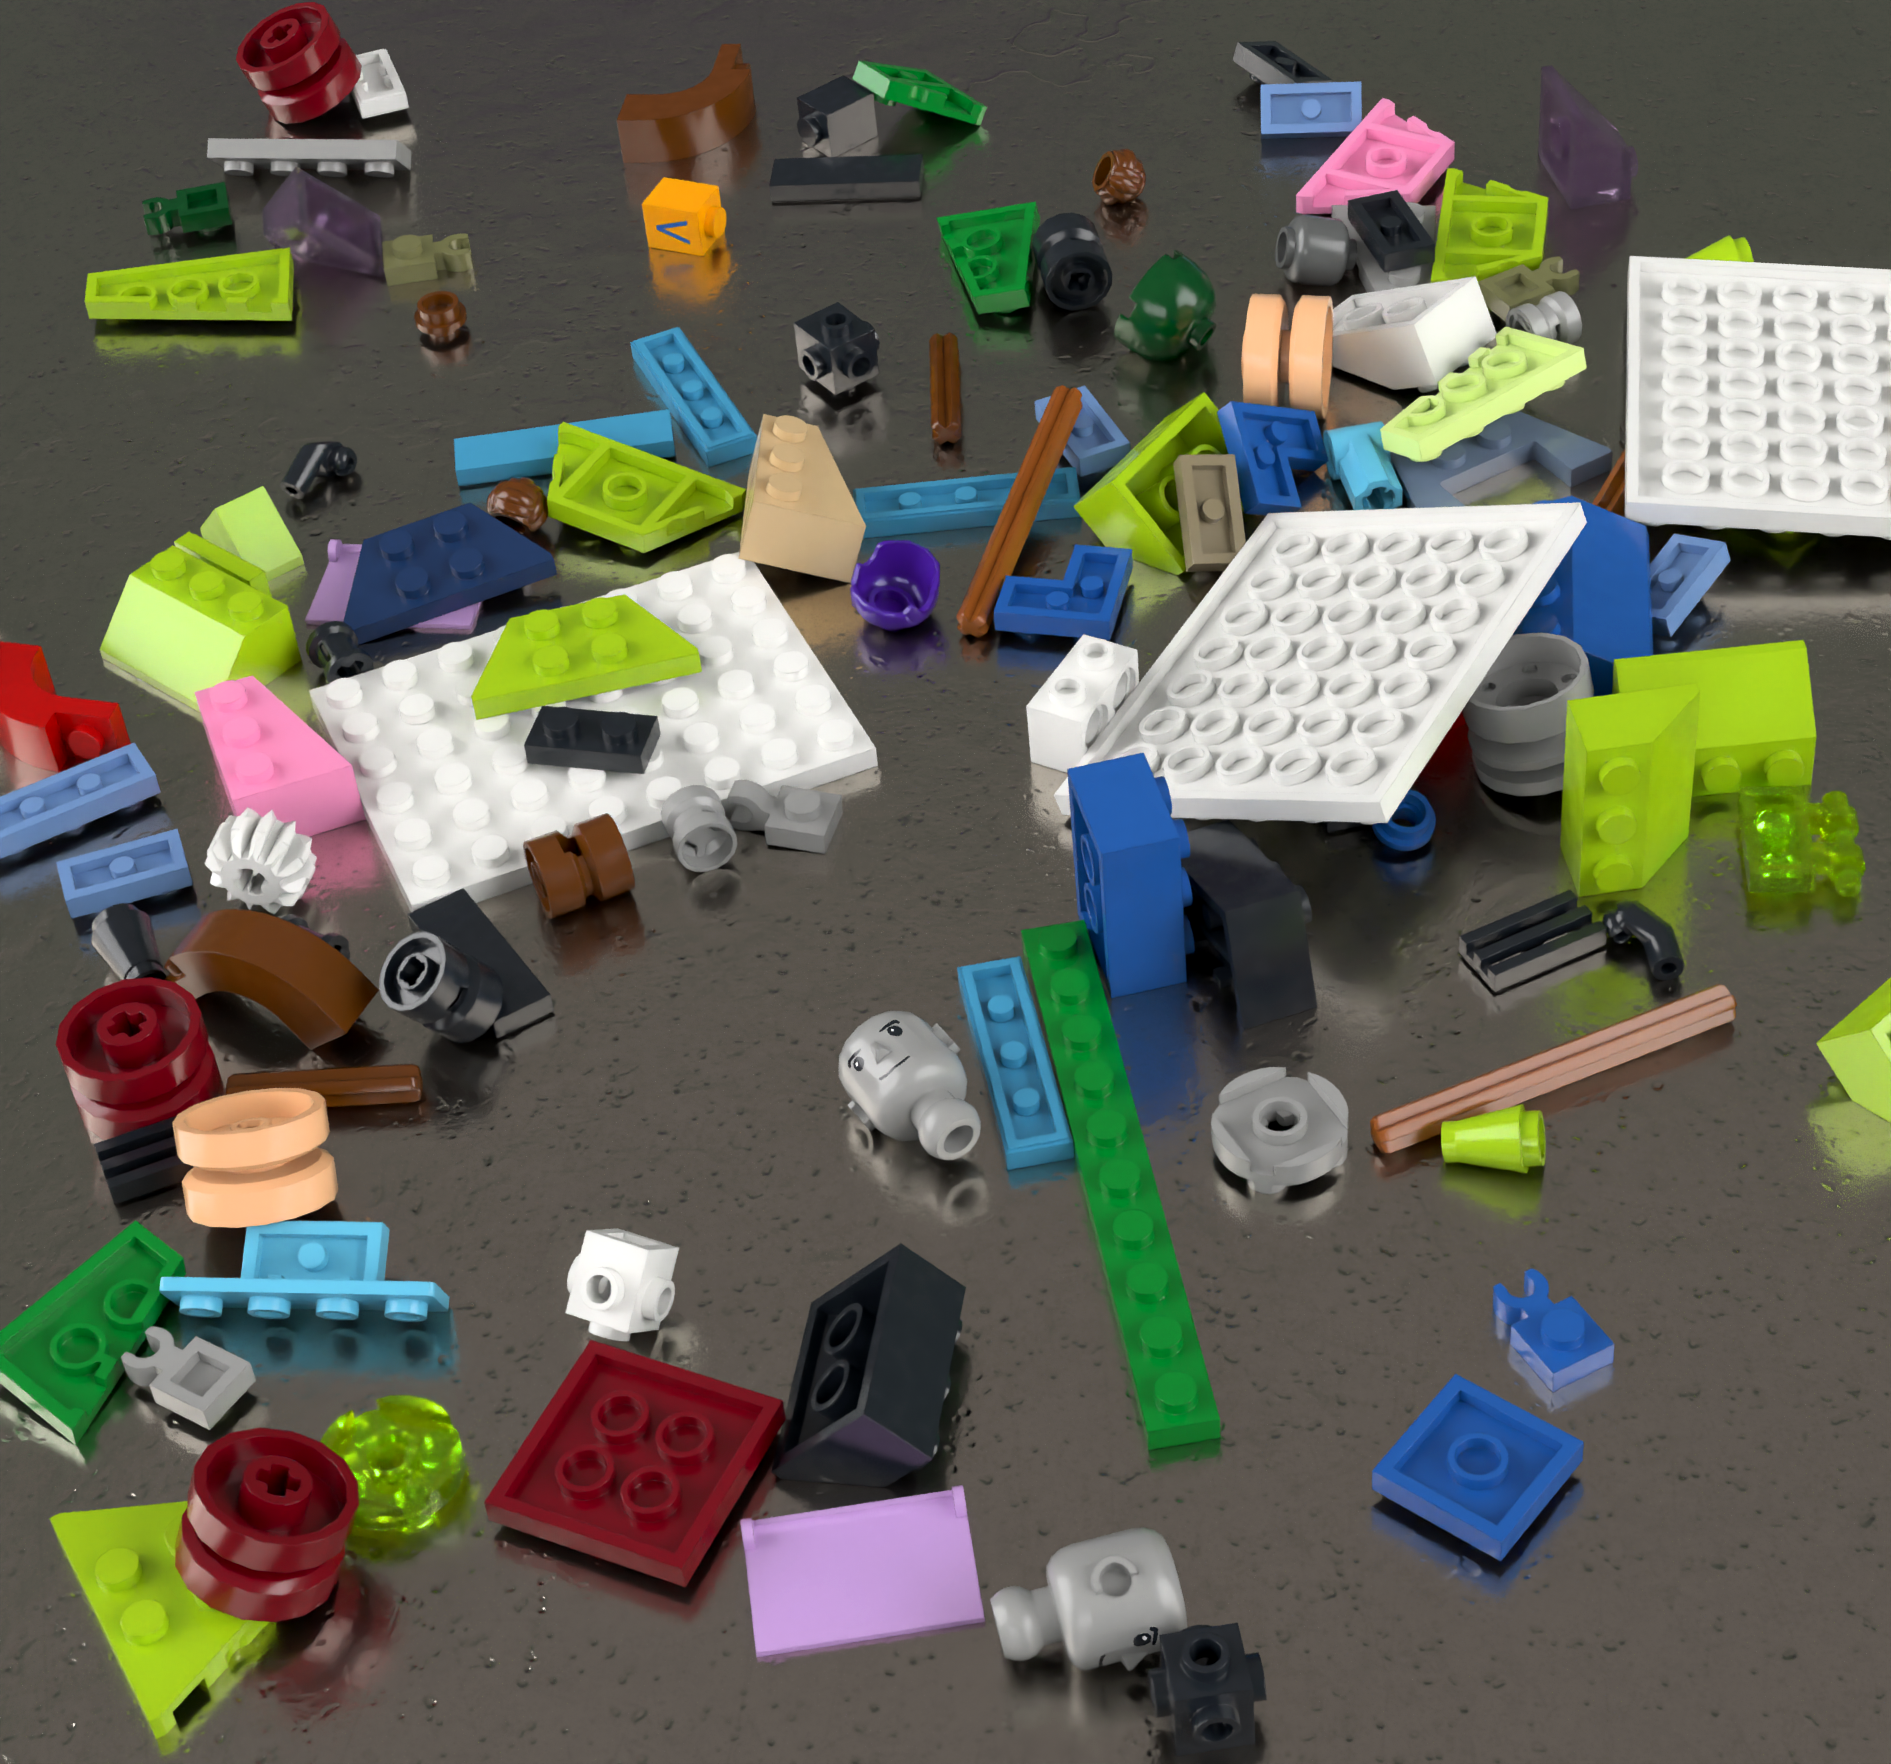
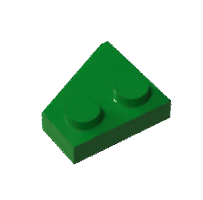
(918, 89)

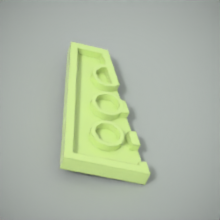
(1491, 387)

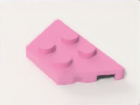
(1379, 158)

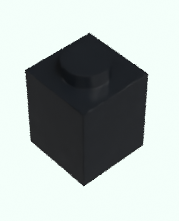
(837, 116)

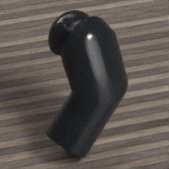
(317, 460)
(1653, 932)

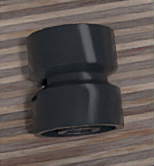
(1072, 261)
(441, 987)

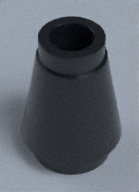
(127, 942)

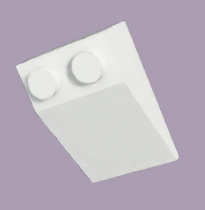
(1411, 333)

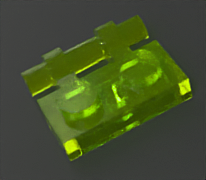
(1779, 844)

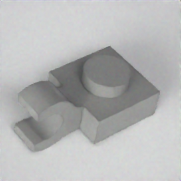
(792, 820)

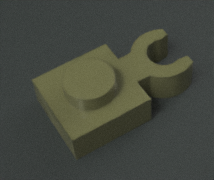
(419, 257)
(1526, 286)

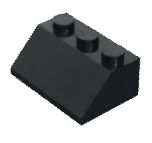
(872, 1375)

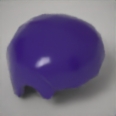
(896, 585)

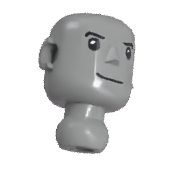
(909, 1083)
(1101, 1600)

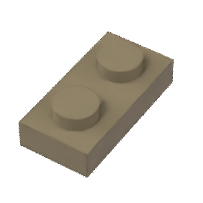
(1209, 510)

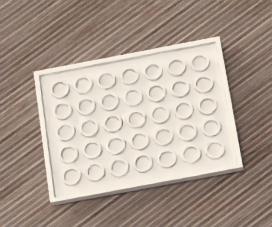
(1758, 396)
(1335, 658)
(457, 791)

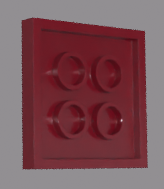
(636, 1462)

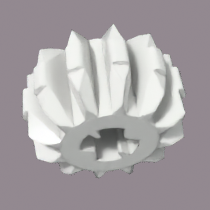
(261, 860)

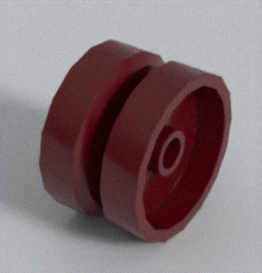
(298, 62)
(136, 1055)
(266, 1524)

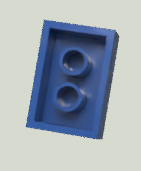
(1130, 874)

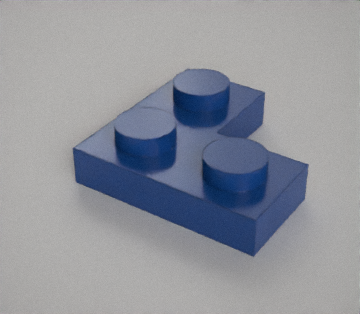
(1266, 448)
(1077, 605)

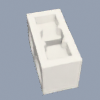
(1079, 701)

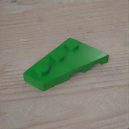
(994, 254)
(70, 1342)

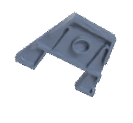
(1495, 450)

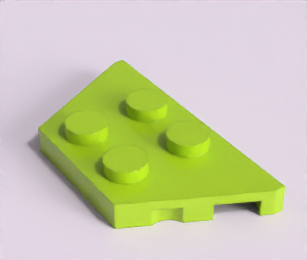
(1487, 229)
(632, 493)
(579, 655)
(150, 1618)

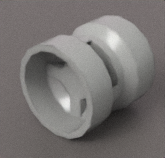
(1552, 318)
(698, 828)

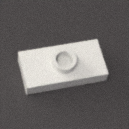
(378, 86)

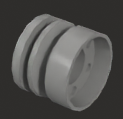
(1522, 711)

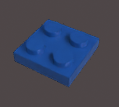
(1477, 1466)

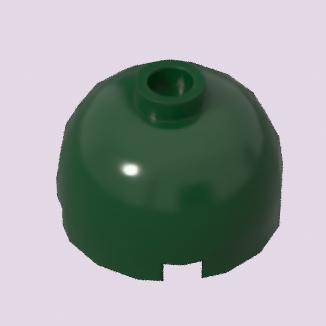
(1170, 310)

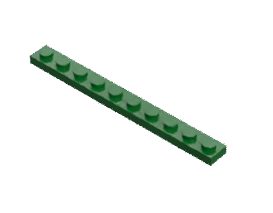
(1120, 1190)

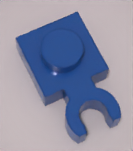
(1552, 1338)

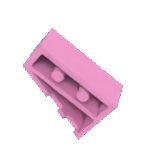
(276, 759)

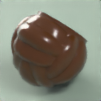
(1119, 177)
(518, 505)

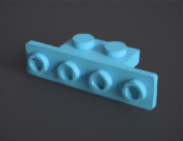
(310, 1266)

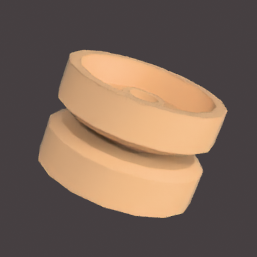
(1294, 356)
(255, 1157)

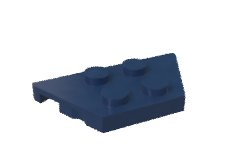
(438, 570)

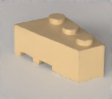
(799, 504)

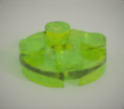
(431, 1469)

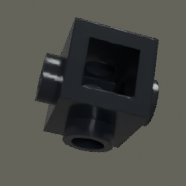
(837, 348)
(1207, 1688)

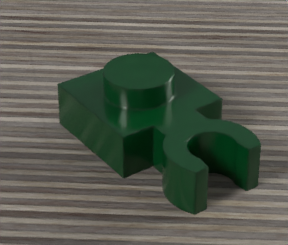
(194, 209)

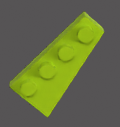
(199, 289)

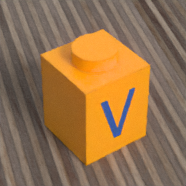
(683, 216)

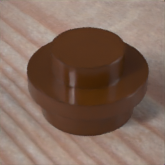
(440, 314)

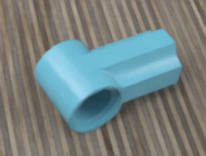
(1363, 466)

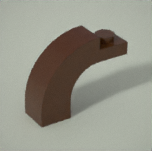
(691, 120)
(276, 966)

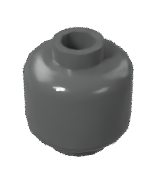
(1315, 250)

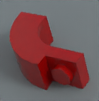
(50, 727)

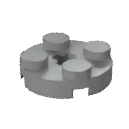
(1280, 1158)

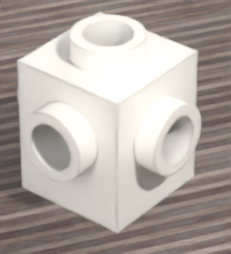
(621, 1283)

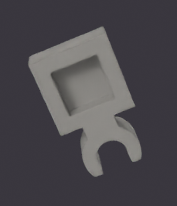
(193, 1381)

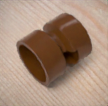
(579, 865)

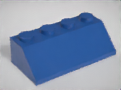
(1599, 593)

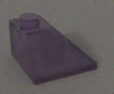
(1581, 146)
(323, 225)

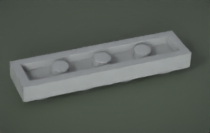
(328, 156)

